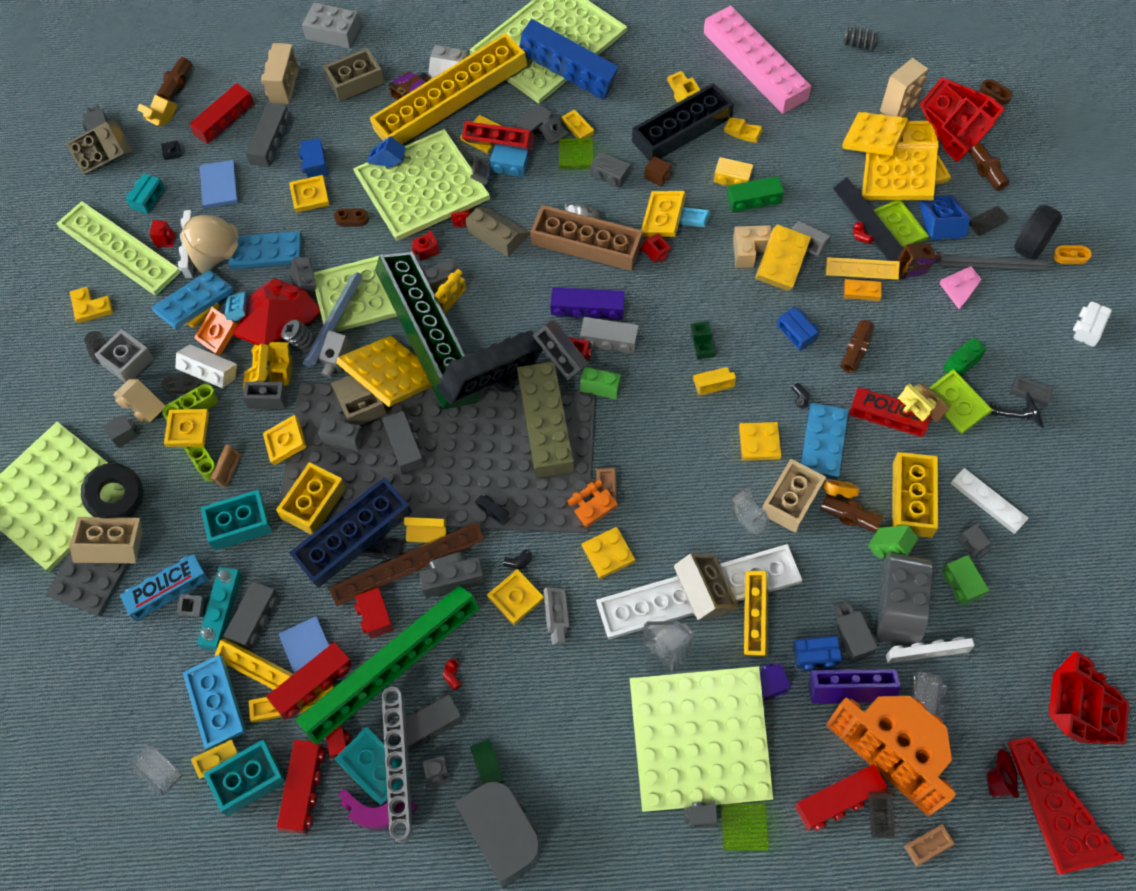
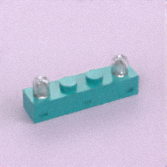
(219, 608)

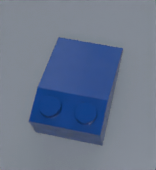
(944, 217)

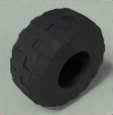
(1038, 232)
(108, 474)

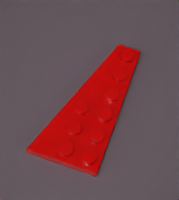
(1064, 821)

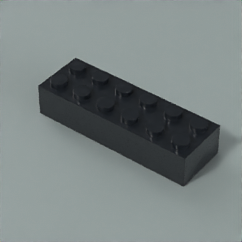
(682, 122)
(488, 366)

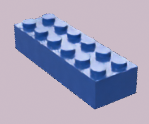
(568, 59)

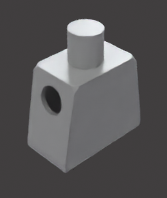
(334, 346)

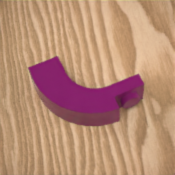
(368, 817)

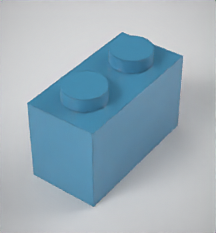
(509, 161)

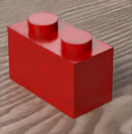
(374, 613)

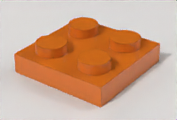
(215, 331)

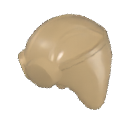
(209, 241)

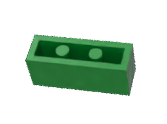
(755, 194)

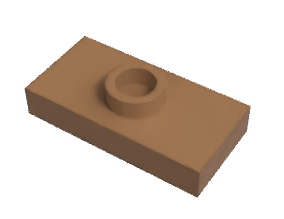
(941, 407)
(225, 466)
(608, 478)
(929, 845)

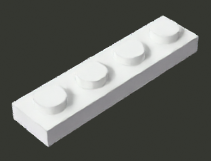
(186, 263)
(989, 500)
(935, 649)

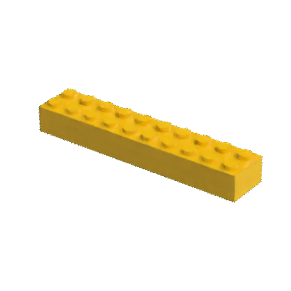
(450, 90)

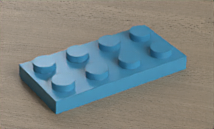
(266, 250)
(192, 299)
(824, 439)
(214, 702)

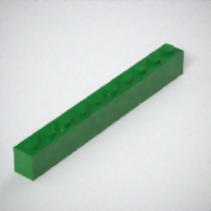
(387, 665)

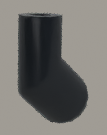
(803, 396)
(520, 561)

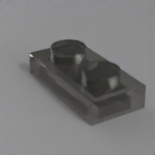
(988, 220)

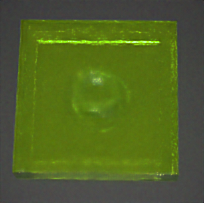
(575, 153)
(744, 827)

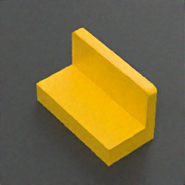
(714, 381)
(424, 529)

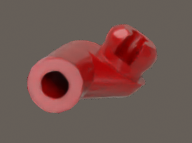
(859, 233)
(449, 674)

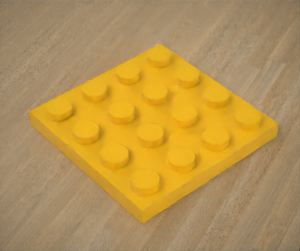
(904, 176)
(386, 370)

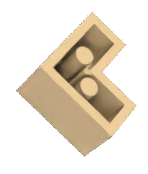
(748, 242)
(139, 399)

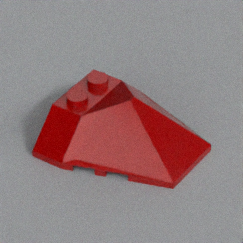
(960, 116)
(271, 309)
(1086, 704)

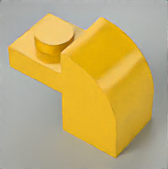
(682, 86)
(160, 112)
(281, 363)

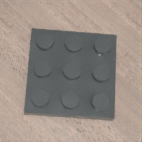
(87, 584)

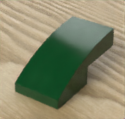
(702, 340)
(486, 762)

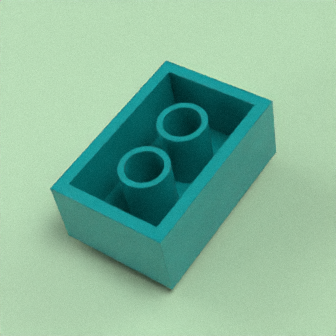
(236, 520)
(244, 778)

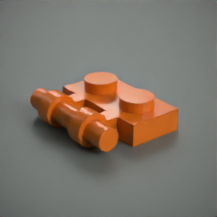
(596, 507)

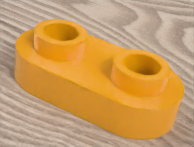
(1069, 254)
(836, 487)

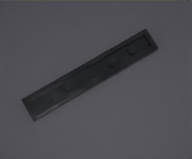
(866, 215)

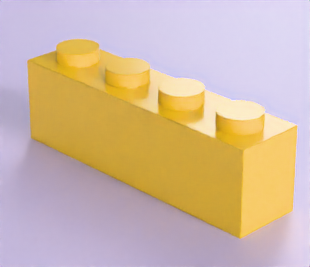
(756, 614)

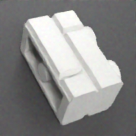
(1092, 323)

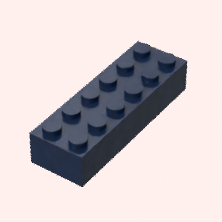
(351, 532)

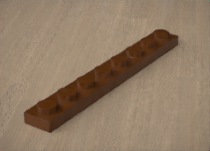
(406, 563)

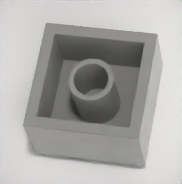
(124, 356)

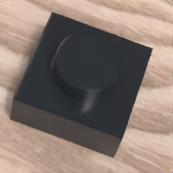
(171, 150)

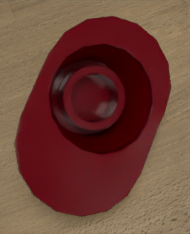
(1003, 777)

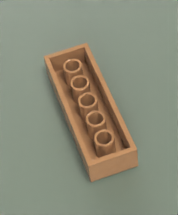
(586, 237)

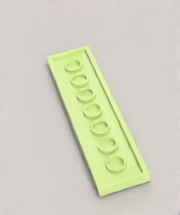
(118, 248)

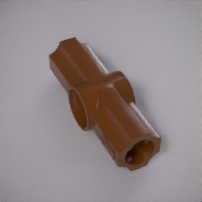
(175, 78)
(989, 167)
(857, 346)
(851, 513)

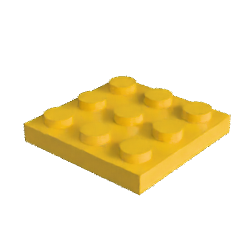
(875, 133)

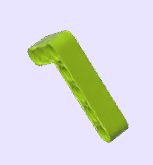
(200, 401)

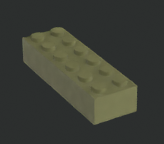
(545, 420)

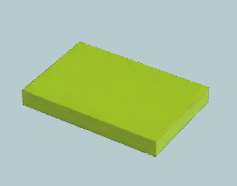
(901, 223)
(965, 404)

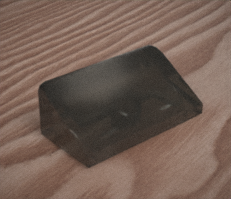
(882, 813)

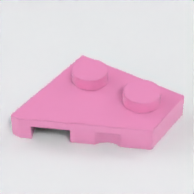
(961, 285)

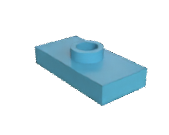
(694, 217)

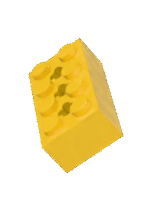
(915, 493)

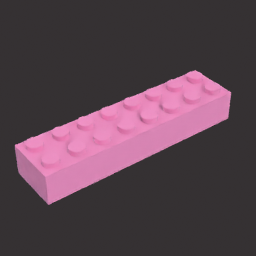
(757, 59)

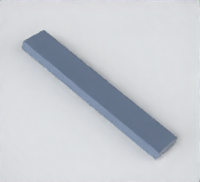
(333, 319)

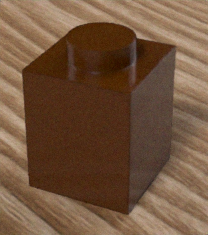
(658, 171)

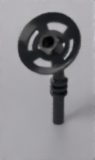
(1029, 412)

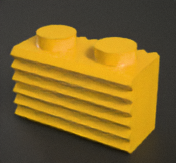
(732, 172)

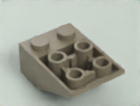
(99, 146)
(357, 401)

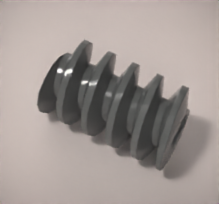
(860, 37)
(299, 335)

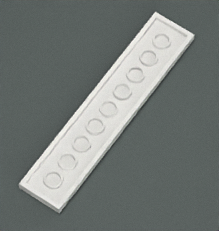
(667, 601)

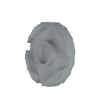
(582, 210)

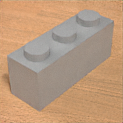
(609, 334)

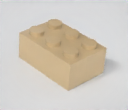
(280, 73)
(904, 89)
(793, 495)
(106, 540)

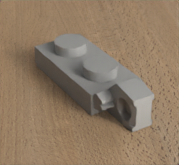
(556, 614)

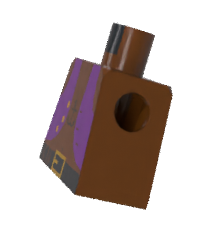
(406, 84)
(916, 260)

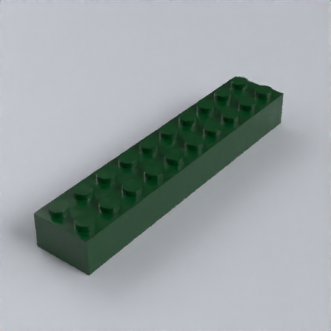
(421, 318)

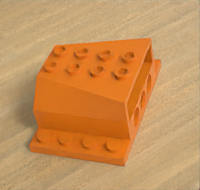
(903, 743)

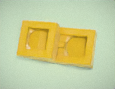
(739, 129)

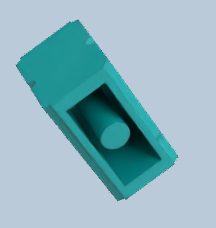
(145, 193)

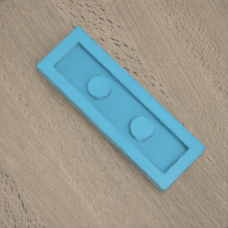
(236, 306)

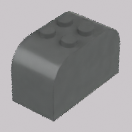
(903, 599)
(501, 830)

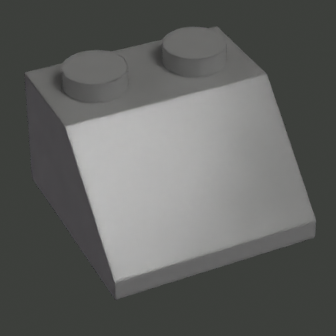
(444, 58)

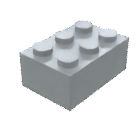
(331, 25)

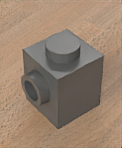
(121, 430)

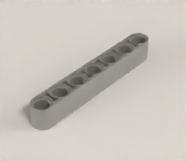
(397, 774)

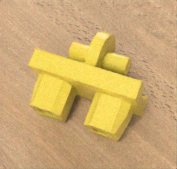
(916, 402)

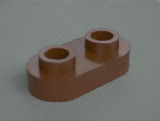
(996, 90)
(349, 217)

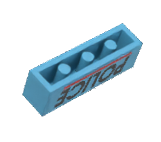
(164, 587)

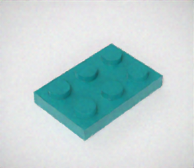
(367, 765)

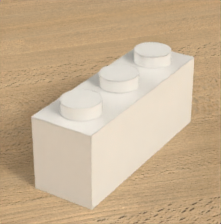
(206, 366)

